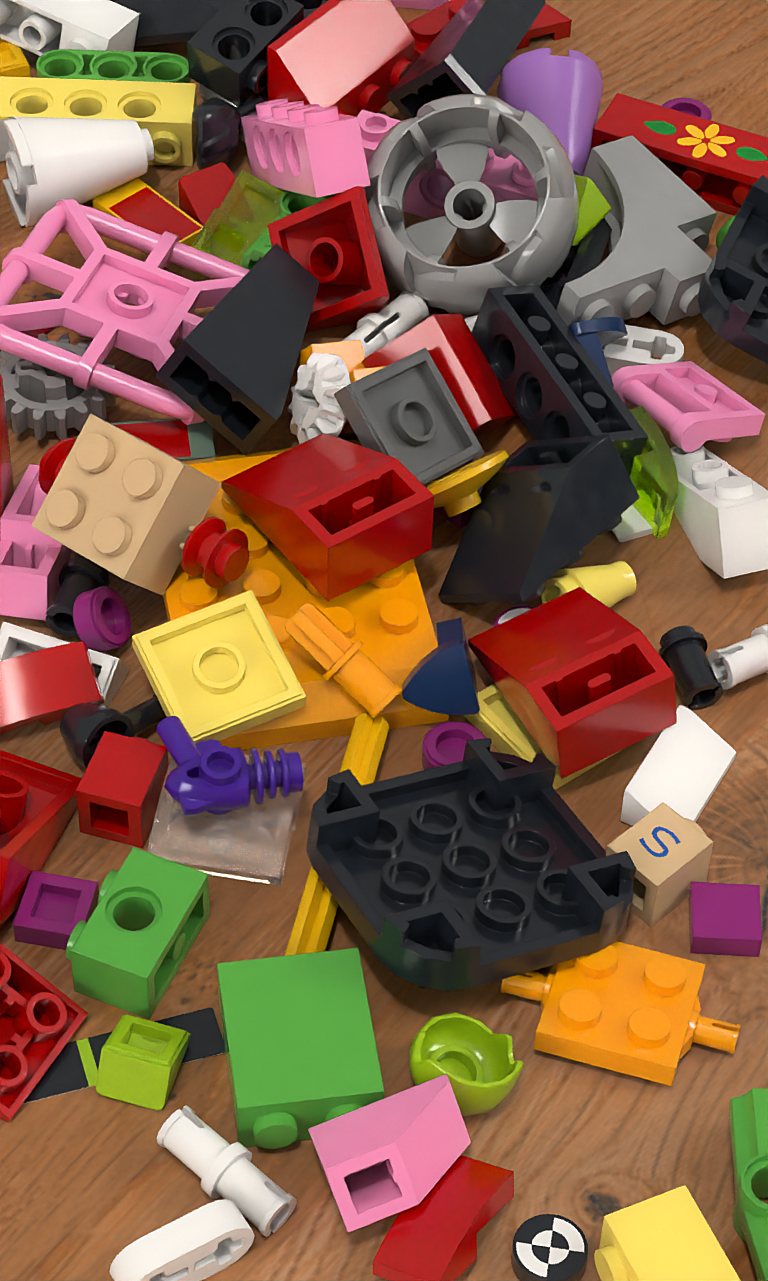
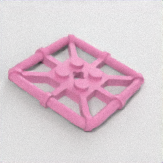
(98, 297)

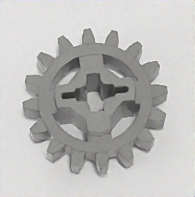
(46, 398)

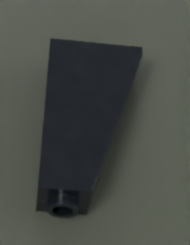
(466, 53)
(245, 350)

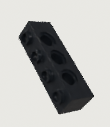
(550, 373)

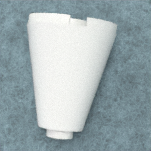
(68, 160)

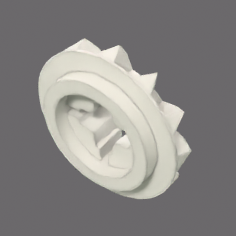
(317, 384)

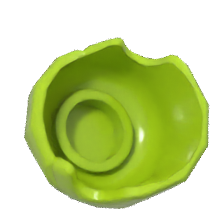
(472, 1058)

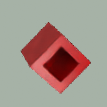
(122, 789)

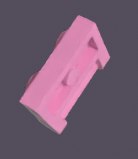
(688, 403)

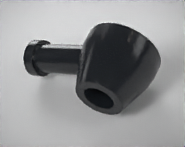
(86, 723)

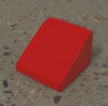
(204, 191)

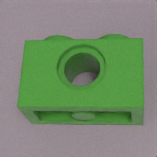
(167, 910)

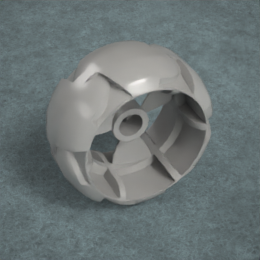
(458, 135)

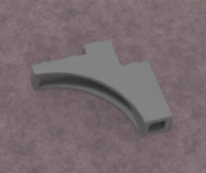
(653, 242)

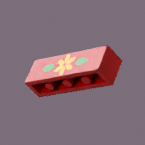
(706, 155)

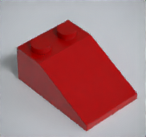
(33, 816)

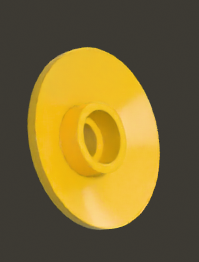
(459, 488)

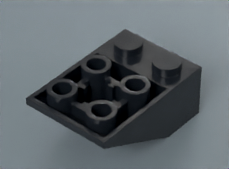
(538, 519)

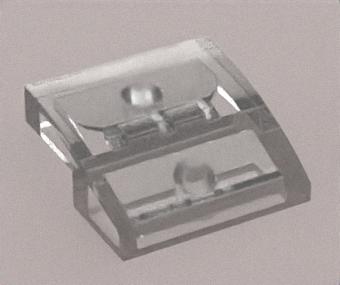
(235, 845)

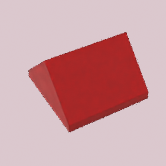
(341, 251)
(460, 365)

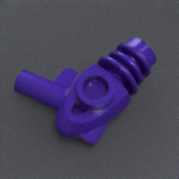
(218, 776)

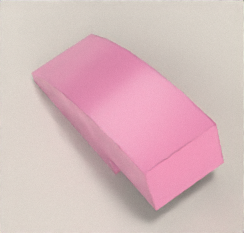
(28, 557)

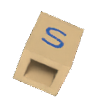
(667, 858)

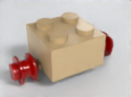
(135, 510)

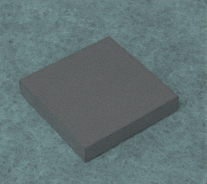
(411, 417)

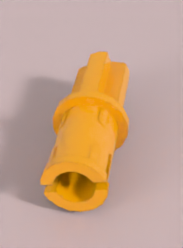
(341, 658)

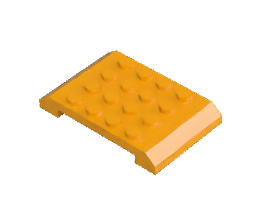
(383, 613)

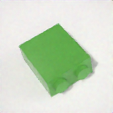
(296, 1043)

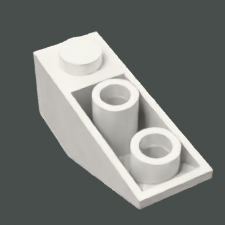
(68, 25)
(721, 513)

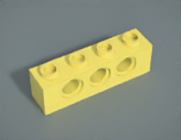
(157, 106)

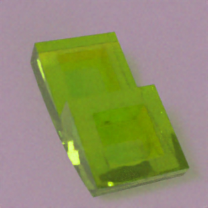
(239, 219)
(654, 477)

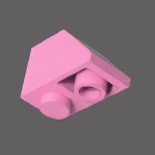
(390, 1151)

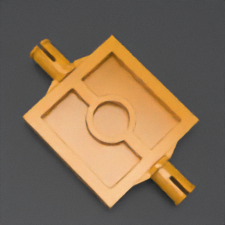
(623, 1011)

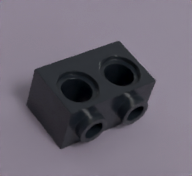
(232, 46)

